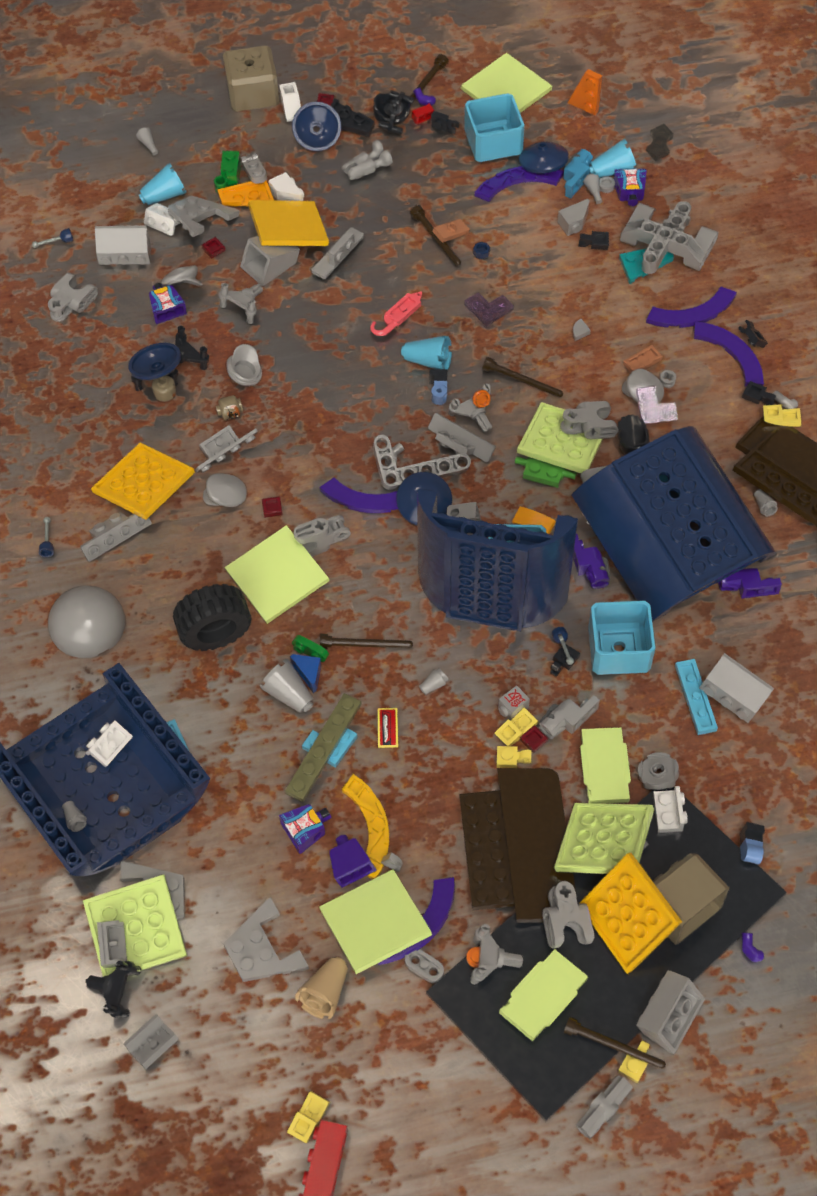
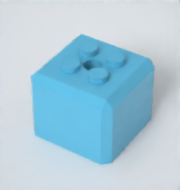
(494, 127)
(624, 625)

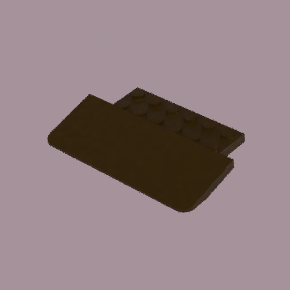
(781, 465)
(515, 842)

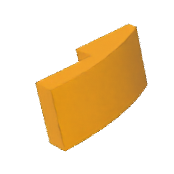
(530, 517)

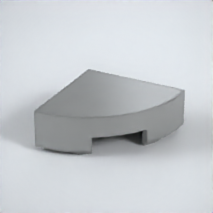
(580, 330)
(392, 861)

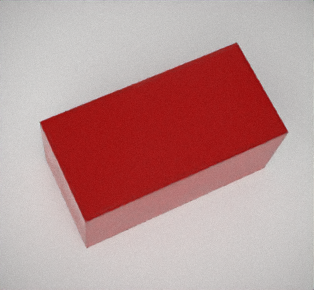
(422, 114)

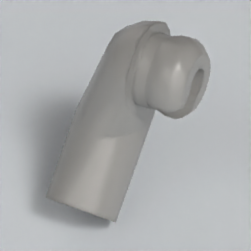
(786, 402)
(397, 449)

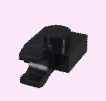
(442, 122)
(597, 240)
(754, 336)
(757, 393)
(560, 660)

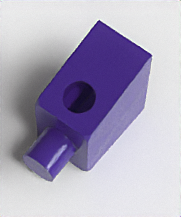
(349, 861)

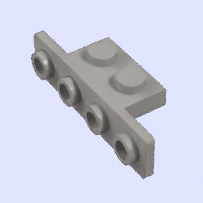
(337, 253)
(460, 439)
(221, 444)
(111, 533)

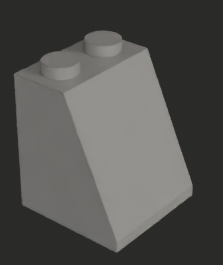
(267, 262)

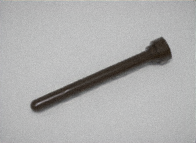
(440, 62)
(418, 214)
(491, 365)
(327, 641)
(574, 1027)

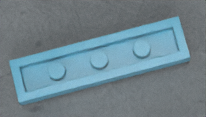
(695, 697)

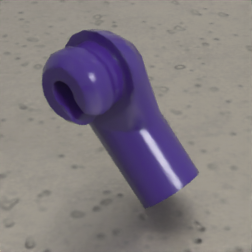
(423, 99)
(749, 950)

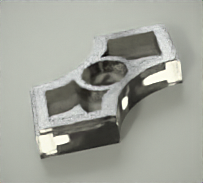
(661, 136)

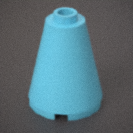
(613, 159)
(162, 187)
(429, 352)

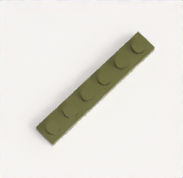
(323, 747)

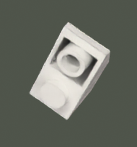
(289, 100)
(285, 189)

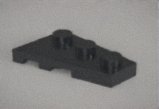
(353, 121)

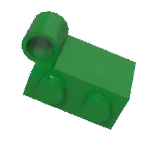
(229, 170)

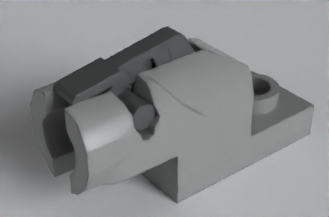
(567, 716)

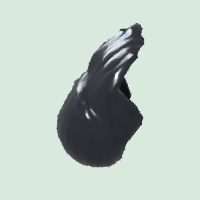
(632, 433)

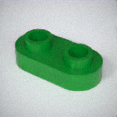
(310, 648)

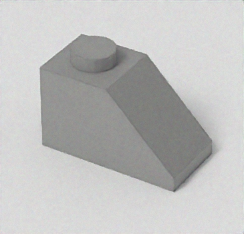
(573, 217)

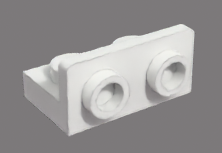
(160, 219)
(109, 743)
(669, 810)

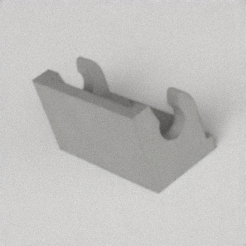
(111, 943)

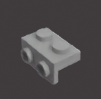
(150, 1041)

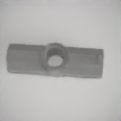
(604, 1107)

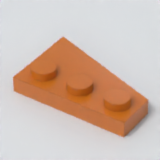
(587, 92)

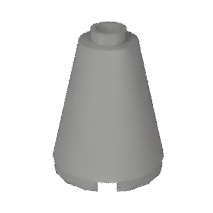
(288, 687)

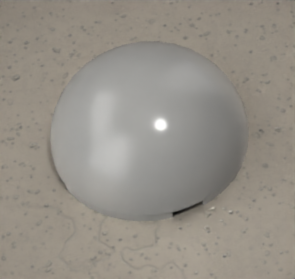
(86, 621)

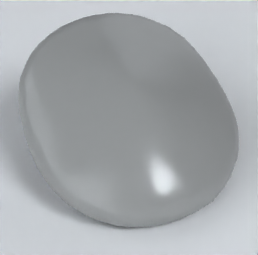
(182, 275)
(244, 366)
(642, 378)
(224, 490)

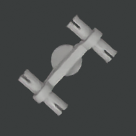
(243, 298)
(470, 410)
(491, 955)

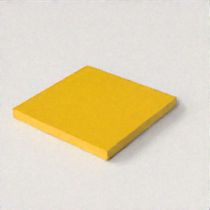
(288, 223)
(143, 480)
(630, 913)

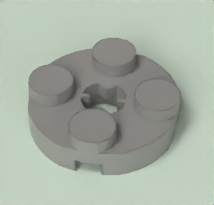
(661, 780)

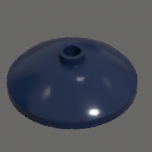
(316, 115)
(543, 157)
(154, 361)
(407, 494)

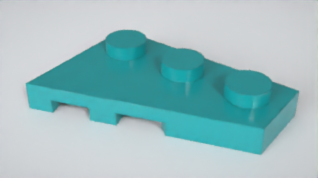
(632, 263)

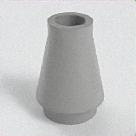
(765, 503)
(434, 681)
(74, 817)

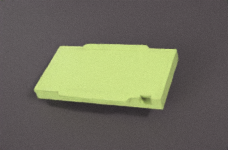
(605, 765)
(543, 994)

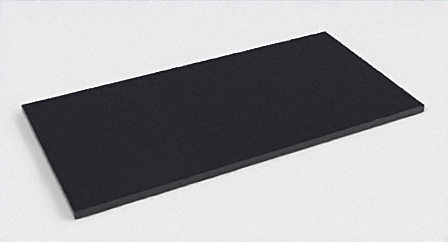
(610, 1001)

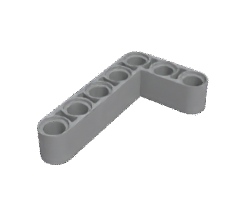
(397, 473)

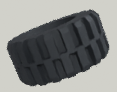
(212, 617)

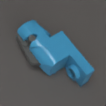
(575, 171)

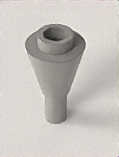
(145, 136)
(592, 183)

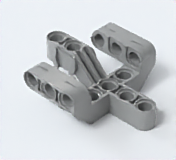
(668, 237)

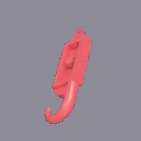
(399, 313)

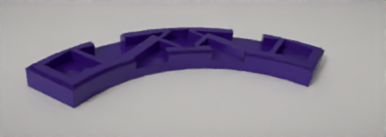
(513, 176)
(688, 317)
(735, 347)
(357, 500)
(434, 916)

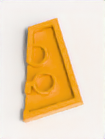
(241, 194)

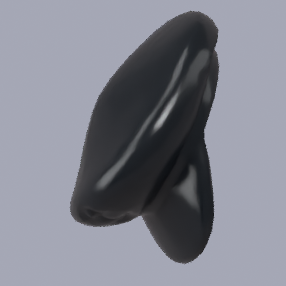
(381, 109)

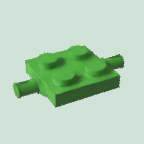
(543, 472)

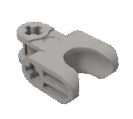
(67, 299)
(589, 419)
(321, 533)
(566, 912)

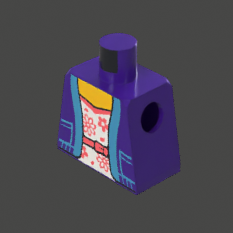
(630, 185)
(166, 303)
(304, 826)

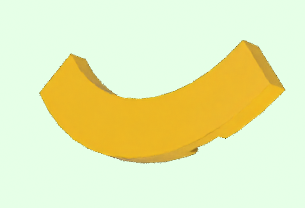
(375, 819)

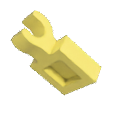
(509, 756)
(632, 1067)

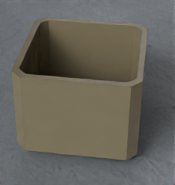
(251, 78)
(692, 892)

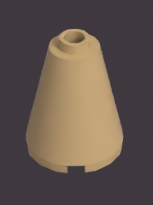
(323, 989)

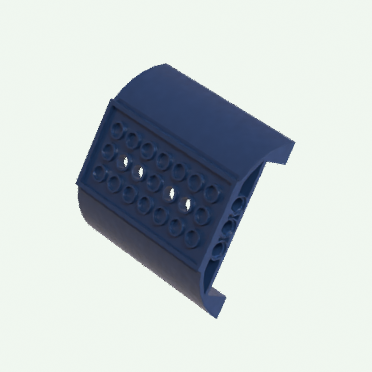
(651, 531)
(491, 578)
(150, 774)

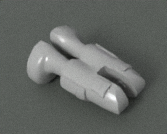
(363, 163)

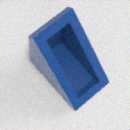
(308, 669)

